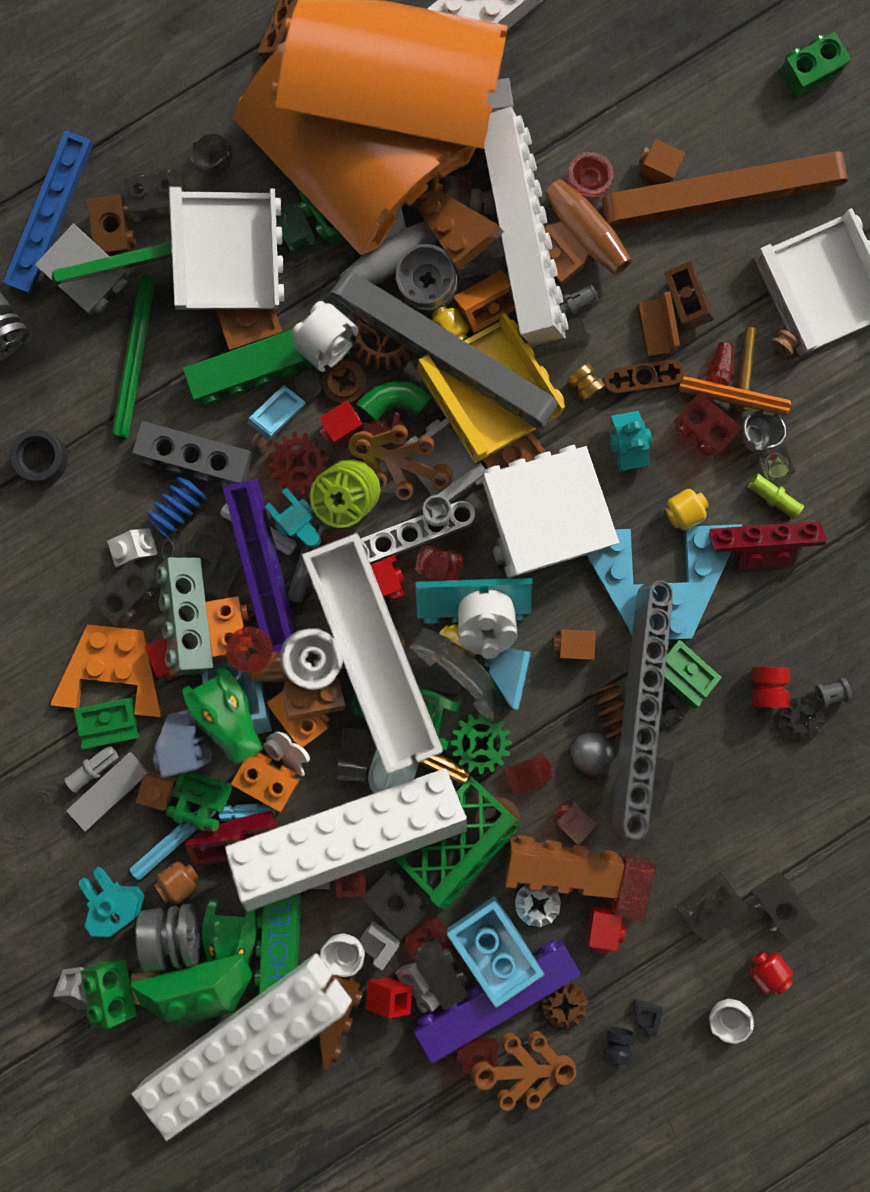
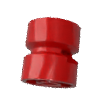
(770, 687)

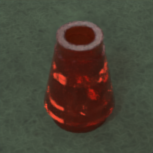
(722, 364)

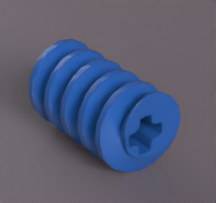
(175, 506)

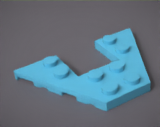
(689, 598)

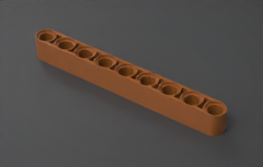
(725, 189)

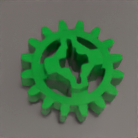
(490, 752)

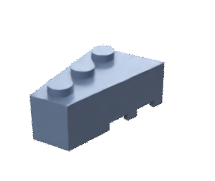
(181, 745)

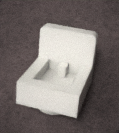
(132, 546)

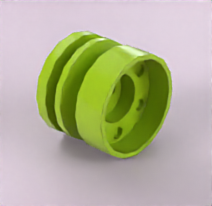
(359, 490)

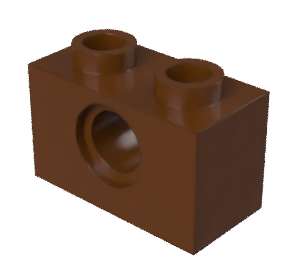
(104, 213)
(688, 296)

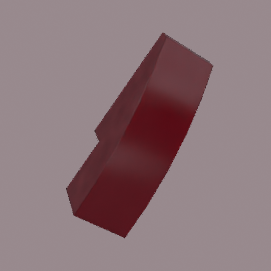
(211, 845)

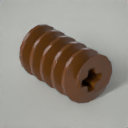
(613, 709)

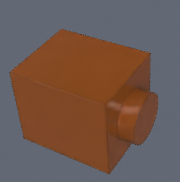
(660, 162)
(575, 644)
(156, 791)

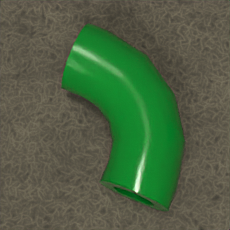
(394, 396)

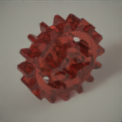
(305, 452)

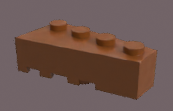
(562, 867)

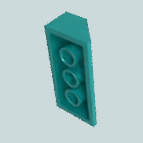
(443, 598)

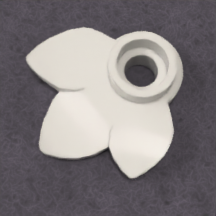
(280, 747)

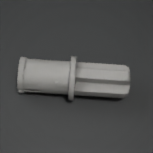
(91, 768)

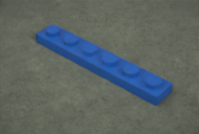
(48, 211)

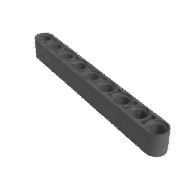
(444, 348)
(633, 719)

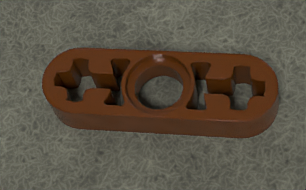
(665, 381)

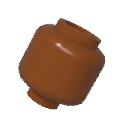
(176, 883)

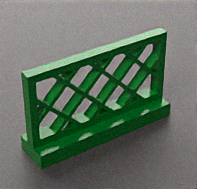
(472, 862)

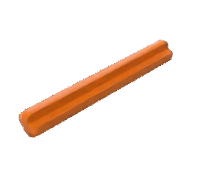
(735, 396)

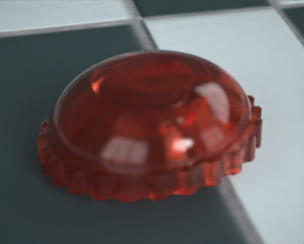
(591, 174)

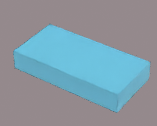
(276, 412)

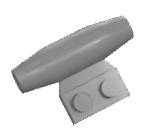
(382, 262)

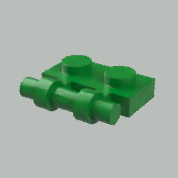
(201, 791)

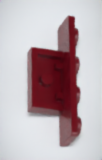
(767, 544)

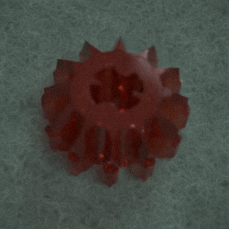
(439, 563)

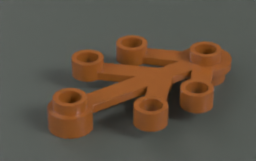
(397, 459)
(526, 1073)

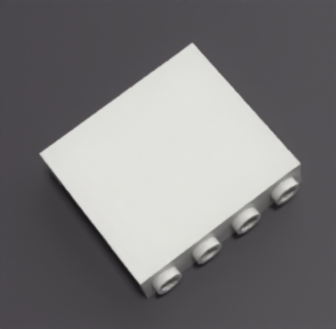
(226, 250)
(820, 281)
(548, 509)

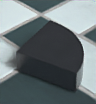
(648, 1016)

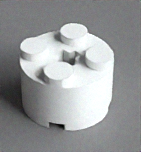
(324, 336)
(487, 623)
(325, 666)

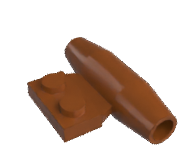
(581, 234)
(299, 700)

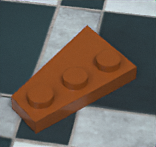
(457, 227)

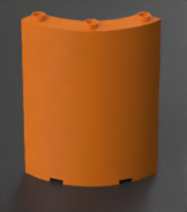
(392, 67)
(343, 167)

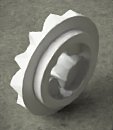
(535, 917)

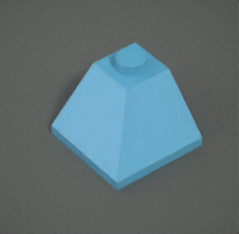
(509, 673)

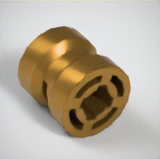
(588, 385)

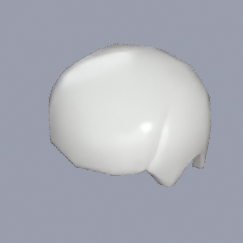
(343, 955)
(731, 1021)

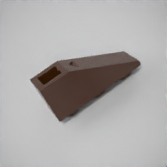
(331, 1034)

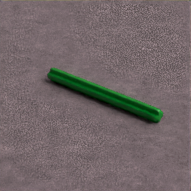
(133, 356)

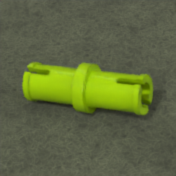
(775, 496)

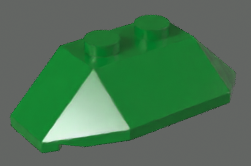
(195, 991)

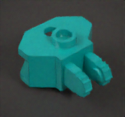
(630, 441)
(296, 521)
(114, 900)

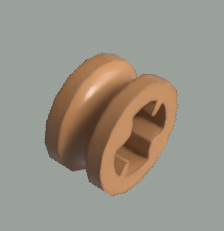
(785, 343)
(262, 442)

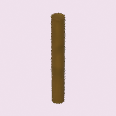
(746, 362)

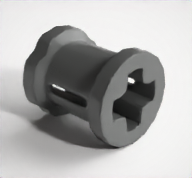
(833, 693)

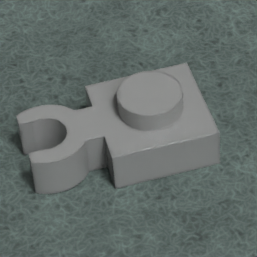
(420, 990)

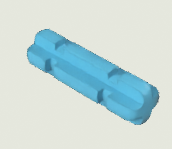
(230, 812)

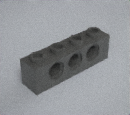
(153, 437)

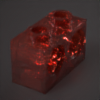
(710, 419)
(634, 888)

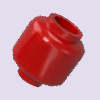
(770, 973)

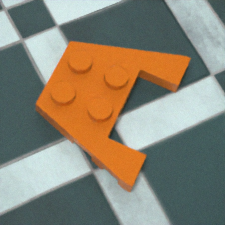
(110, 656)

